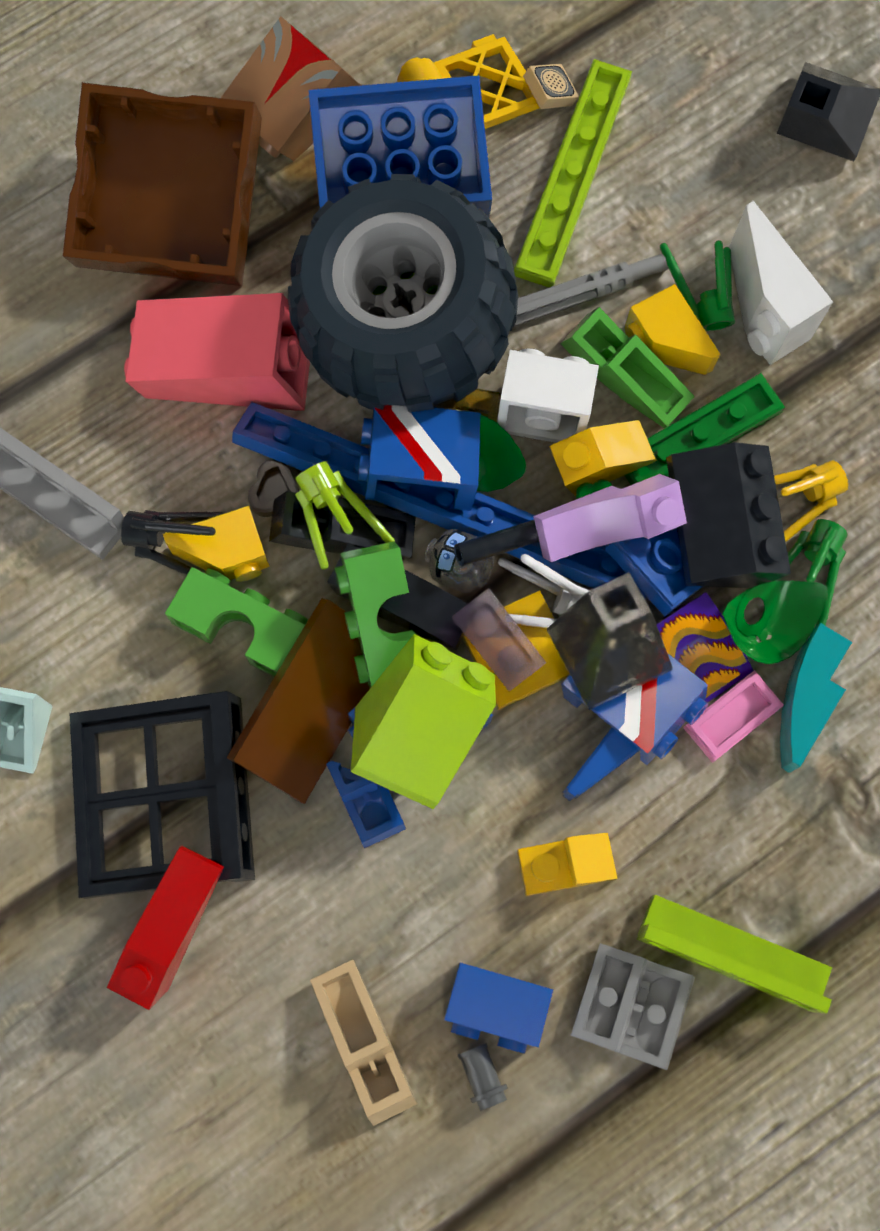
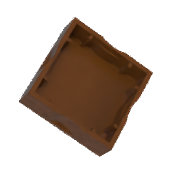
(162, 184)

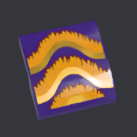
(704, 645)

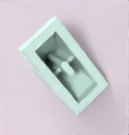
(22, 729)

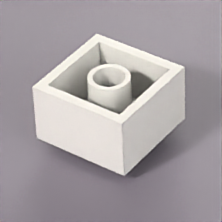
(546, 395)

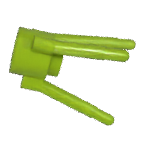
(321, 487)

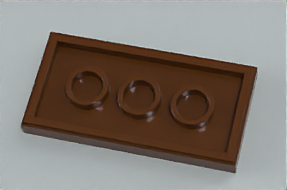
(304, 707)

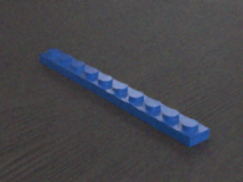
(305, 445)

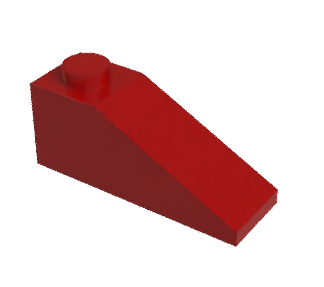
(165, 929)

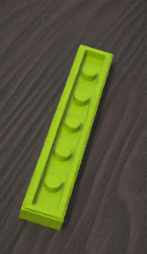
(572, 174)

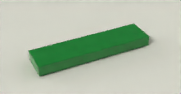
(713, 424)

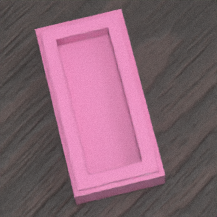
(734, 716)

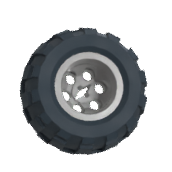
(369, 244)

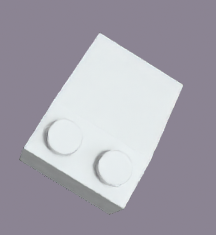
(774, 288)

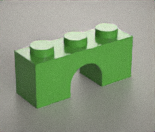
(370, 579)
(209, 603)

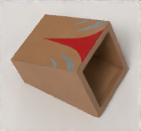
(279, 83)

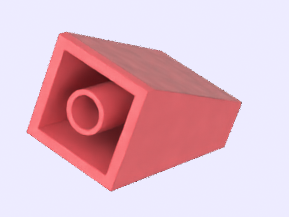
(218, 351)

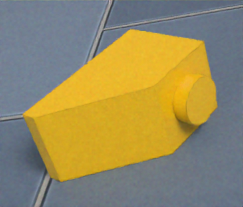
(672, 332)
(602, 453)
(232, 551)

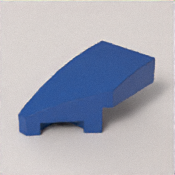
(367, 805)

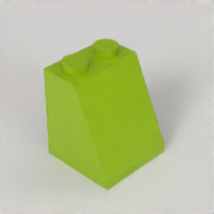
(421, 720)

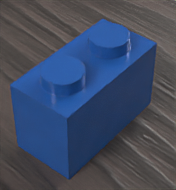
(498, 1007)

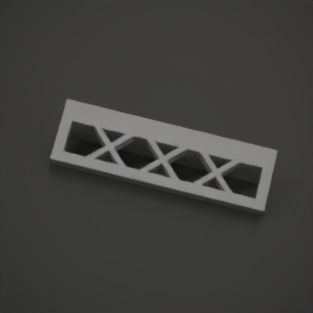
(58, 497)

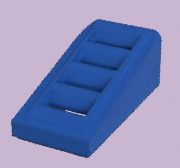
(606, 757)

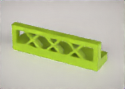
(736, 954)

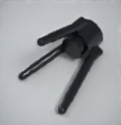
(147, 531)

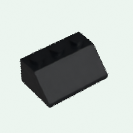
(731, 516)

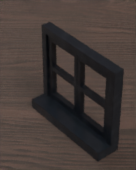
(224, 787)

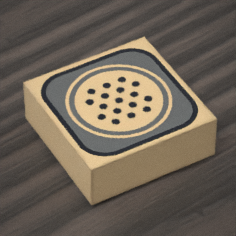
(550, 86)

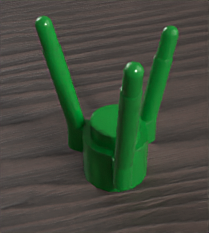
(715, 305)
(822, 547)

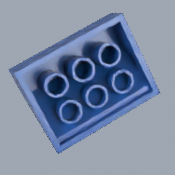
(402, 129)

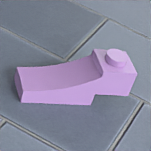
(611, 517)

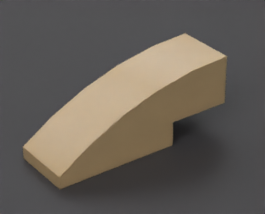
(363, 1043)

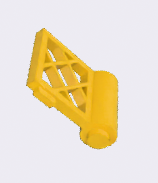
(425, 69)

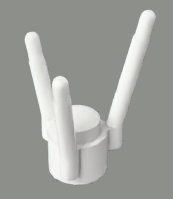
(566, 591)

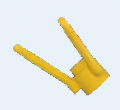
(818, 484)

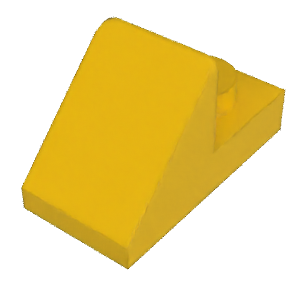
(567, 863)

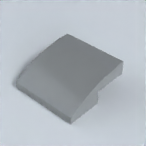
(633, 1006)

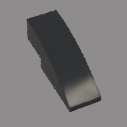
(291, 528)
(424, 609)

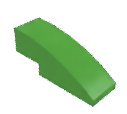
(628, 368)

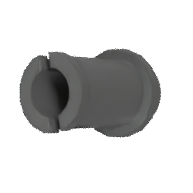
(482, 1077)

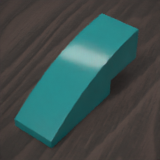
(810, 694)

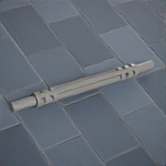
(584, 288)

